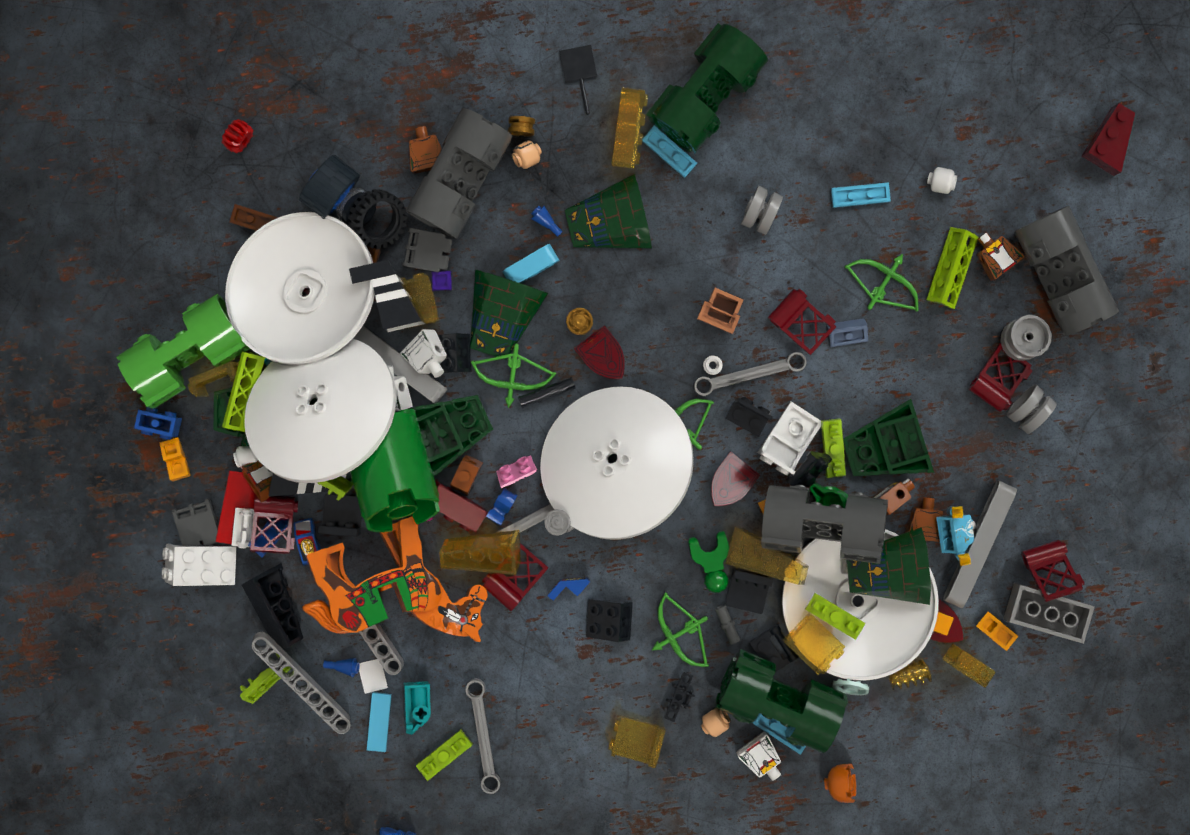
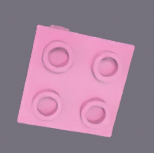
(514, 472)

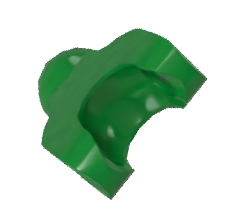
(712, 562)

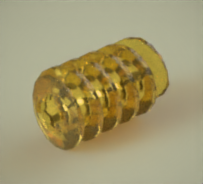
(907, 674)

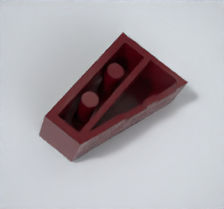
(1111, 140)
(459, 508)

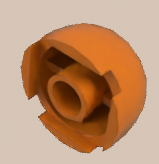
(841, 783)

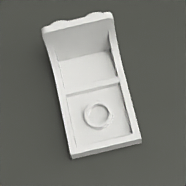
(789, 439)
(199, 565)

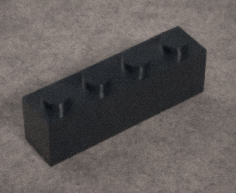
(273, 606)

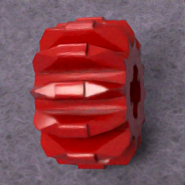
(237, 136)

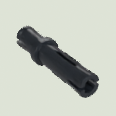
(546, 392)

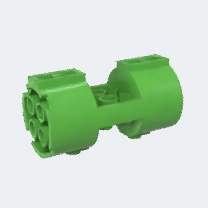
(156, 367)

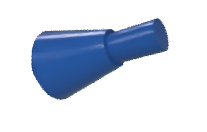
(543, 217)
(347, 666)

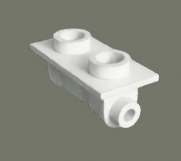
(242, 527)

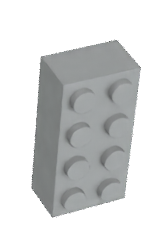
(1056, 617)

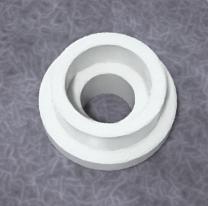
(717, 360)

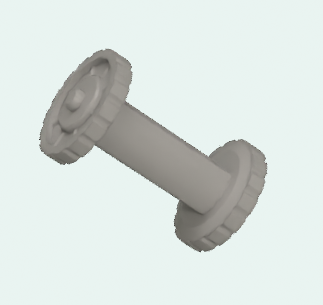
(558, 522)

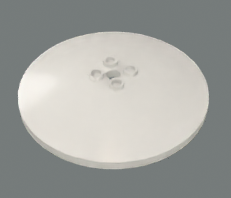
(269, 281)
(336, 432)
(642, 484)
(893, 628)

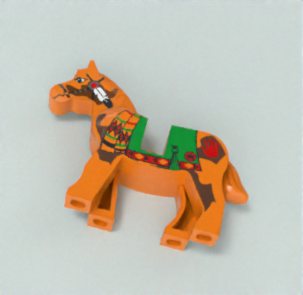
(417, 590)

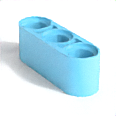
(531, 264)

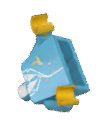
(956, 533)

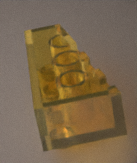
(628, 127)
(483, 553)
(748, 554)

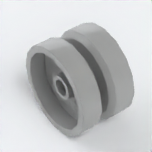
(762, 210)
(1026, 337)
(1031, 409)

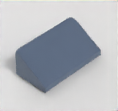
(848, 333)

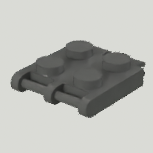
(427, 250)
(196, 524)

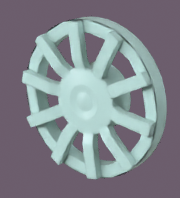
(851, 687)

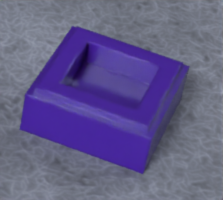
(441, 281)

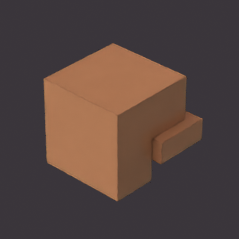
(721, 310)

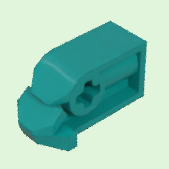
(415, 697)

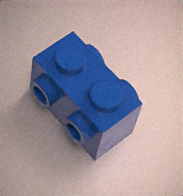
(152, 422)

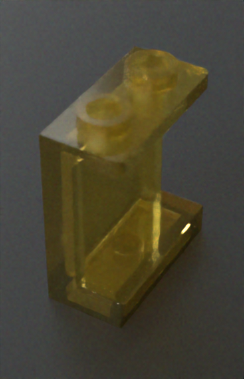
(423, 297)
(198, 382)
(814, 644)
(969, 665)
(637, 740)

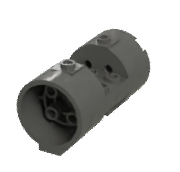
(468, 155)
(1067, 271)
(791, 518)

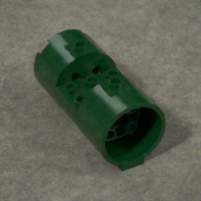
(727, 63)
(809, 714)

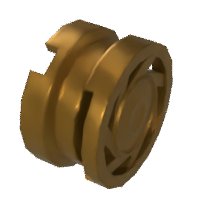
(521, 126)
(579, 321)

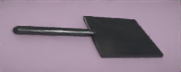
(578, 65)

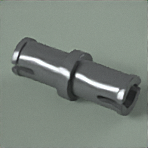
(727, 624)

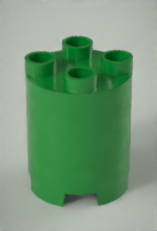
(397, 477)

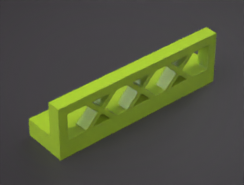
(950, 266)
(250, 375)

